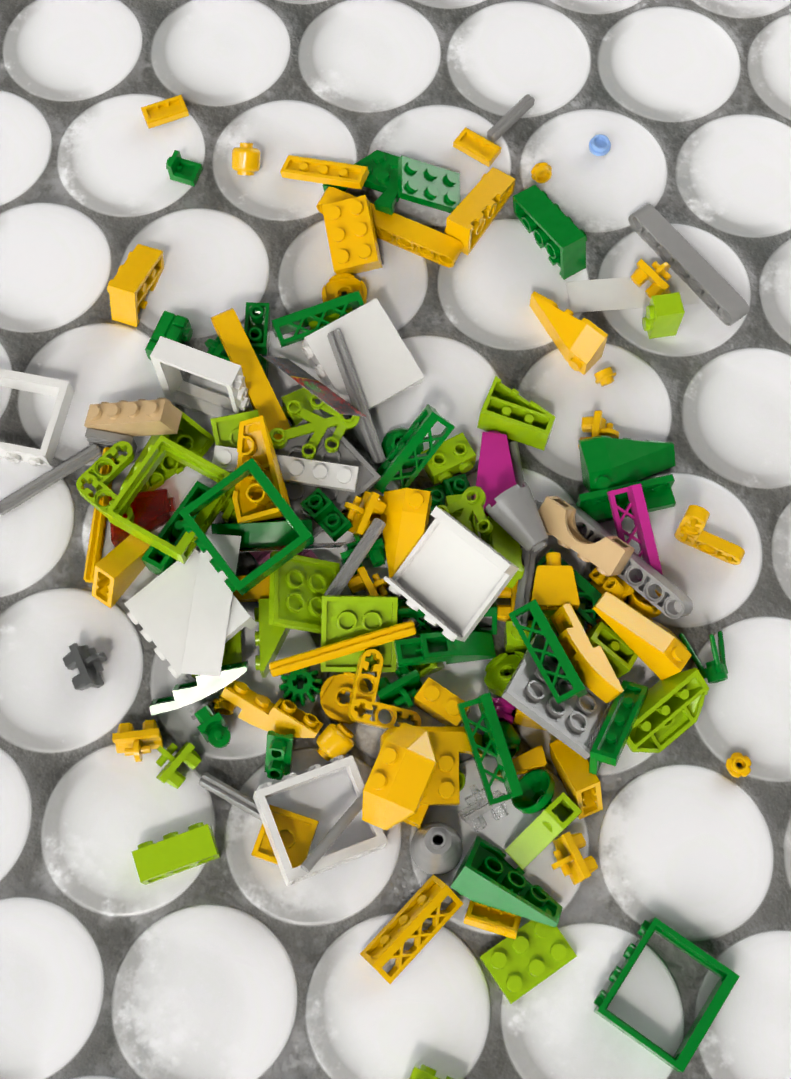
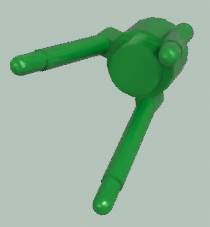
(715, 670)

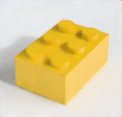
(352, 235)

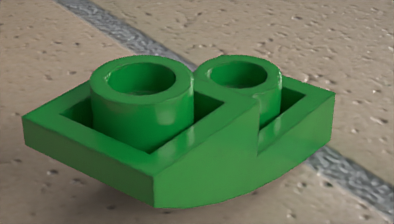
(450, 486)
(326, 514)

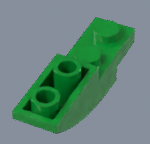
(258, 330)
(437, 648)

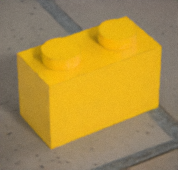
(439, 703)

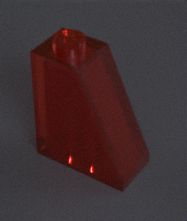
(150, 510)

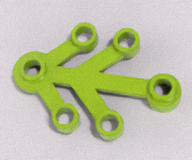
(317, 426)
(469, 507)

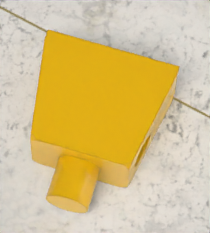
(554, 584)

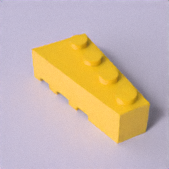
(479, 208)

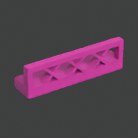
(641, 521)

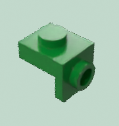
(183, 170)

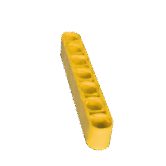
(405, 232)
(241, 353)

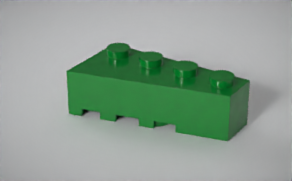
(552, 230)

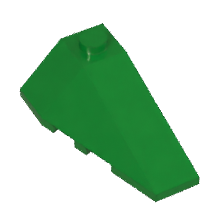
(493, 882)

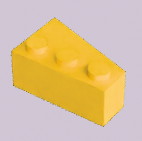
(133, 283)

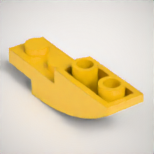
(587, 661)
(262, 713)

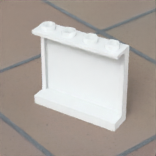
(375, 352)
(452, 576)
(165, 609)

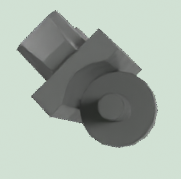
(89, 665)

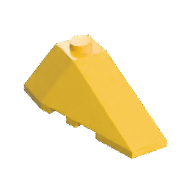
(576, 339)
(249, 499)
(405, 522)
(645, 636)

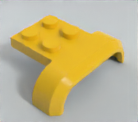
(447, 745)

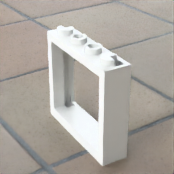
(171, 357)
(42, 385)
(330, 861)

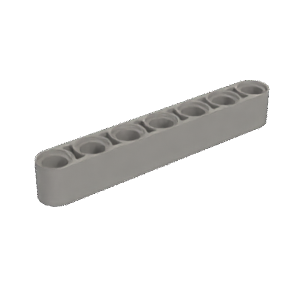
(688, 265)
(650, 578)

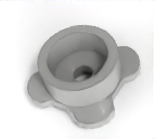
(196, 706)

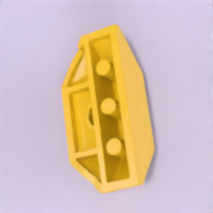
(398, 777)

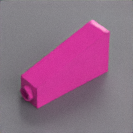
(494, 467)

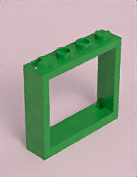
(242, 586)
(706, 1015)

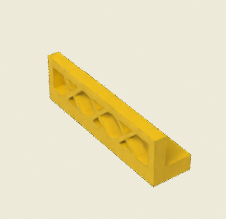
(408, 924)

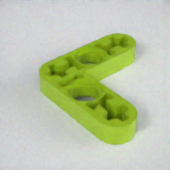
(100, 481)

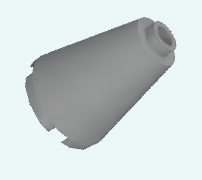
(520, 517)
(436, 858)

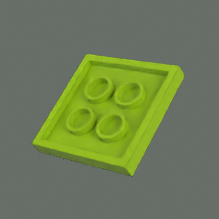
(298, 592)
(353, 616)

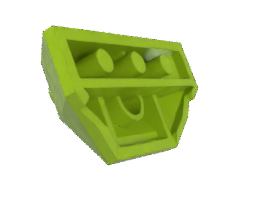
(668, 711)

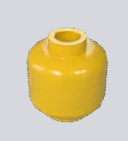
(246, 159)
(334, 741)

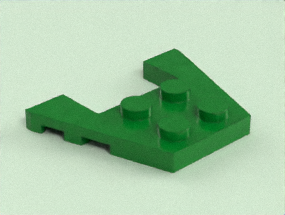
(381, 177)

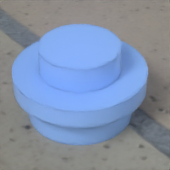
(599, 145)

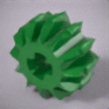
(309, 687)

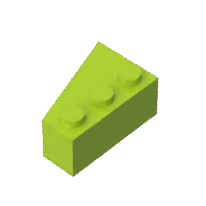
(515, 416)

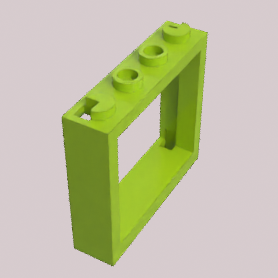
(142, 472)

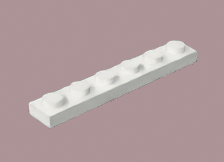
(299, 470)

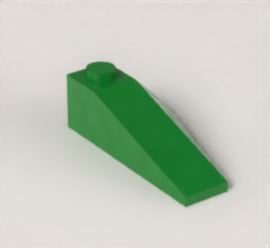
(618, 462)

